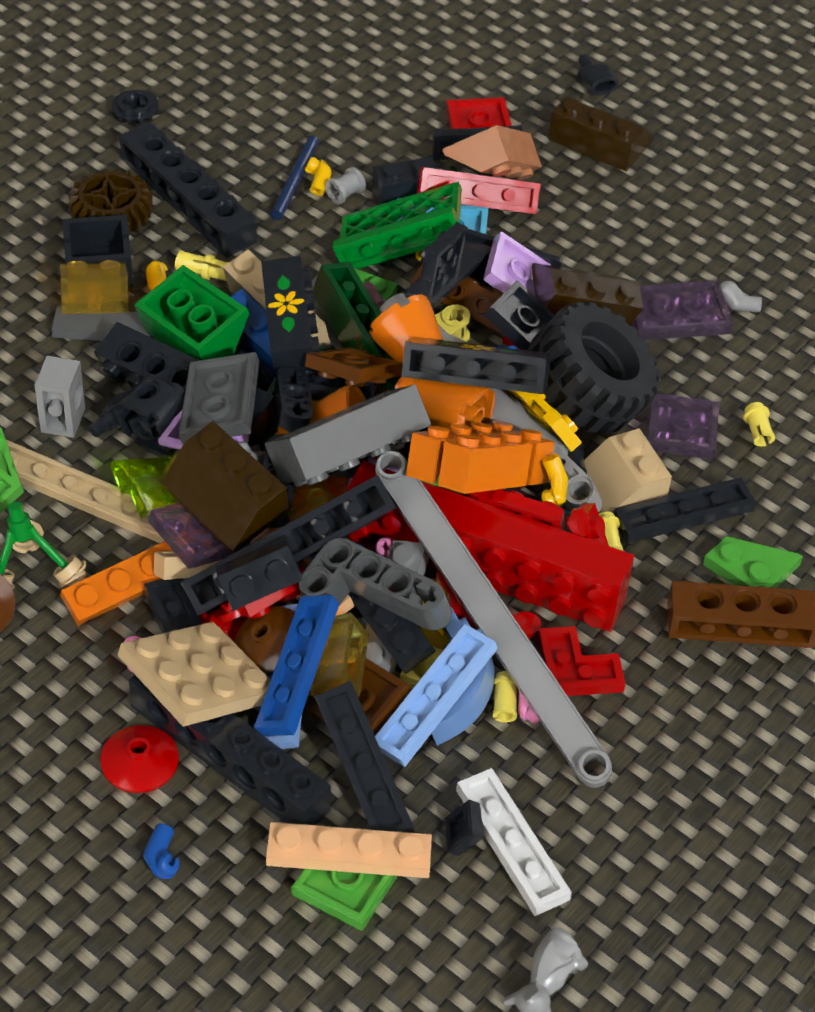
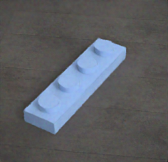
(435, 694)

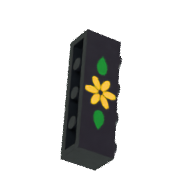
(288, 312)
(476, 365)

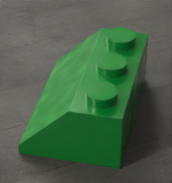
(193, 316)

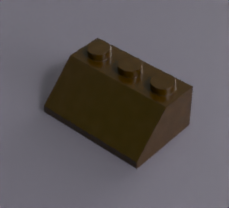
(598, 134)
(563, 286)
(225, 488)

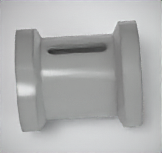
(345, 185)

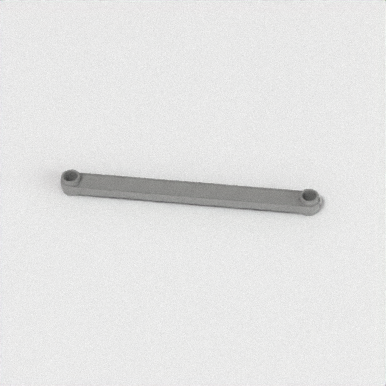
(495, 620)

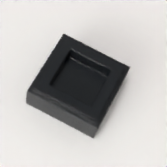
(464, 827)

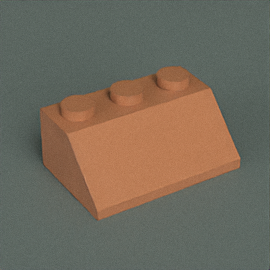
(498, 152)

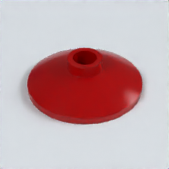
(143, 770)

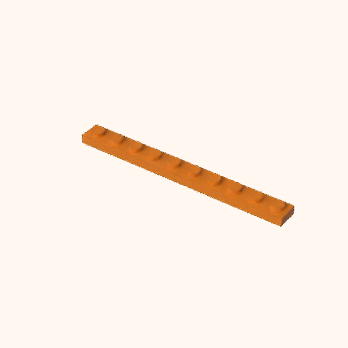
(126, 579)

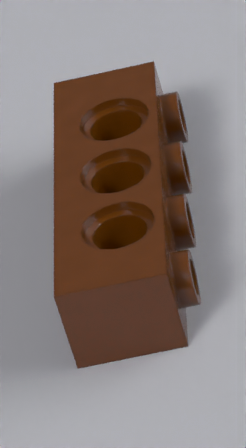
(741, 614)

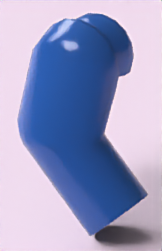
(157, 855)

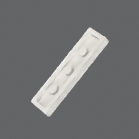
(515, 843)

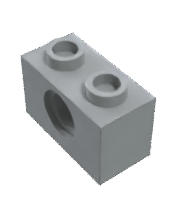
(60, 396)

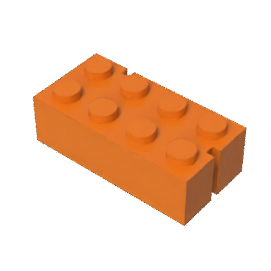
(479, 457)

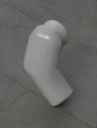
(737, 300)

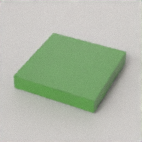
(343, 894)

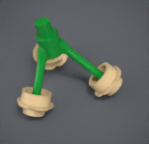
(26, 536)

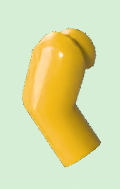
(321, 173)
(155, 274)
(558, 480)

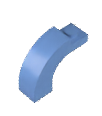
(472, 700)

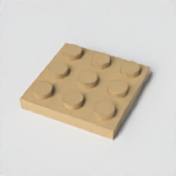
(196, 672)

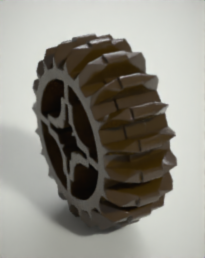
(111, 196)

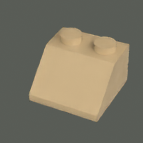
(627, 471)

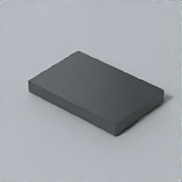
(221, 393)

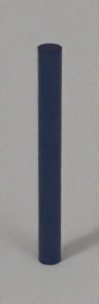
(294, 178)

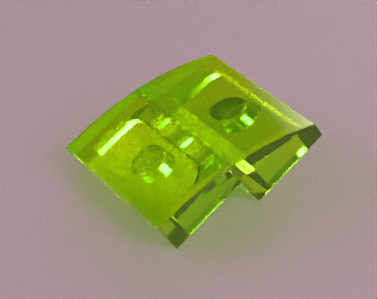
(143, 481)

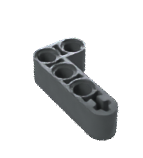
(350, 567)

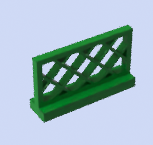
(392, 238)

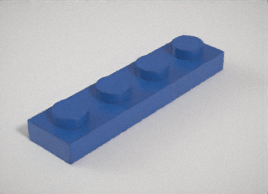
(297, 666)

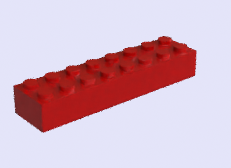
(522, 555)

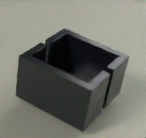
(98, 240)

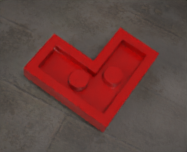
(575, 672)

